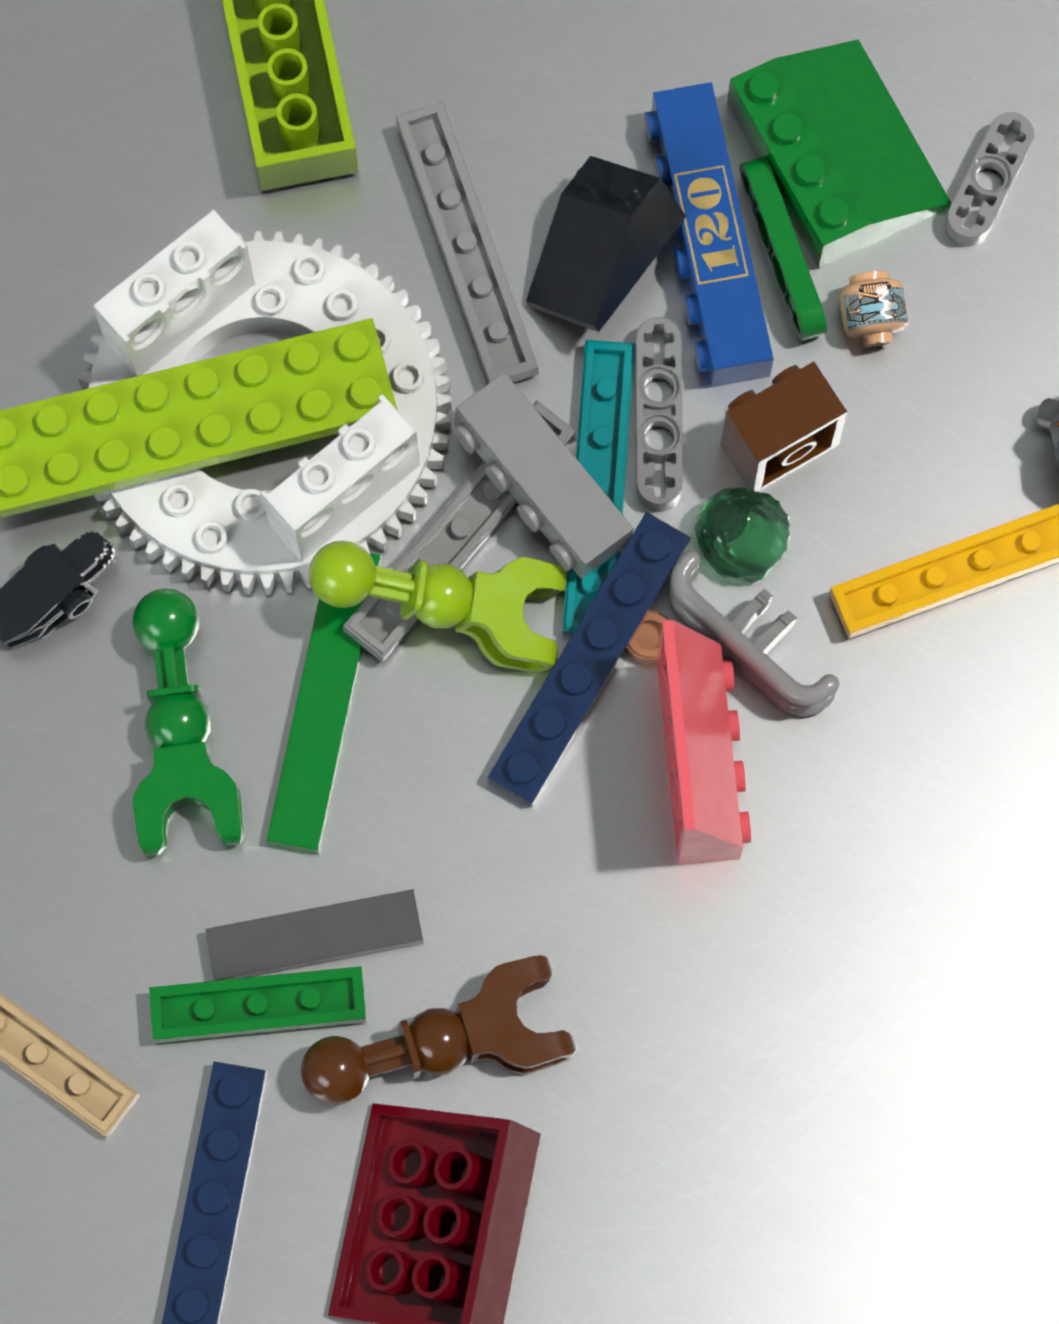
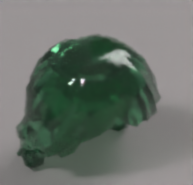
(742, 533)

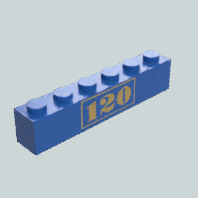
(711, 236)

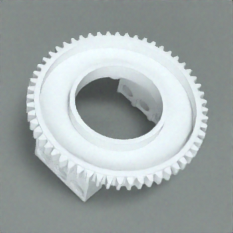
(356, 487)

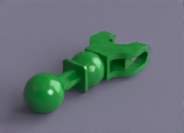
(178, 728)

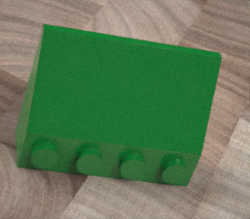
(835, 148)

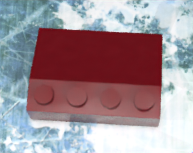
(434, 1218)

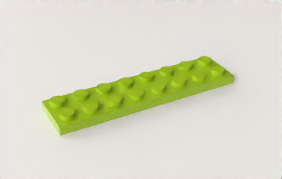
(189, 416)

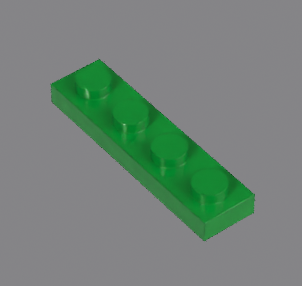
(257, 1004)

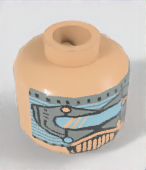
(873, 308)

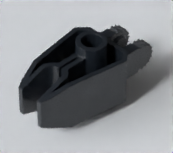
(52, 588)

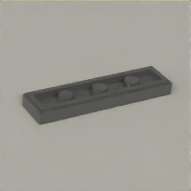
(314, 936)

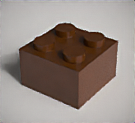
(782, 426)

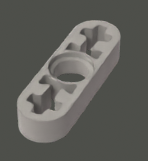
(988, 159)

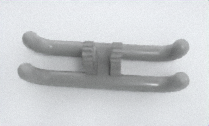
(746, 655)

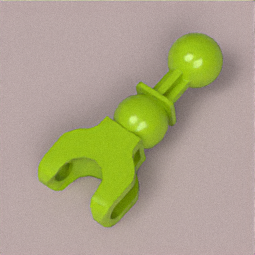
(444, 597)

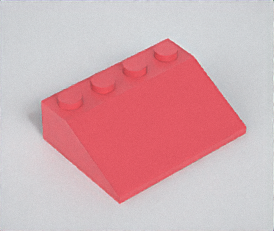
(700, 747)

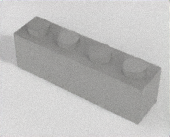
(541, 476)

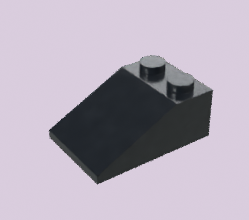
(601, 241)

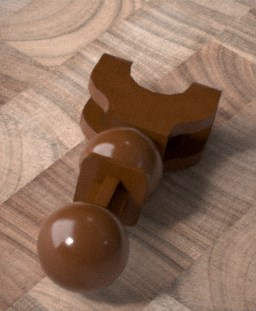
(442, 1040)

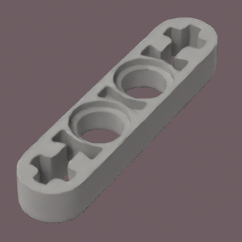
(655, 413)

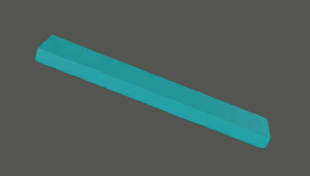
(601, 450)

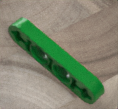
(783, 248)

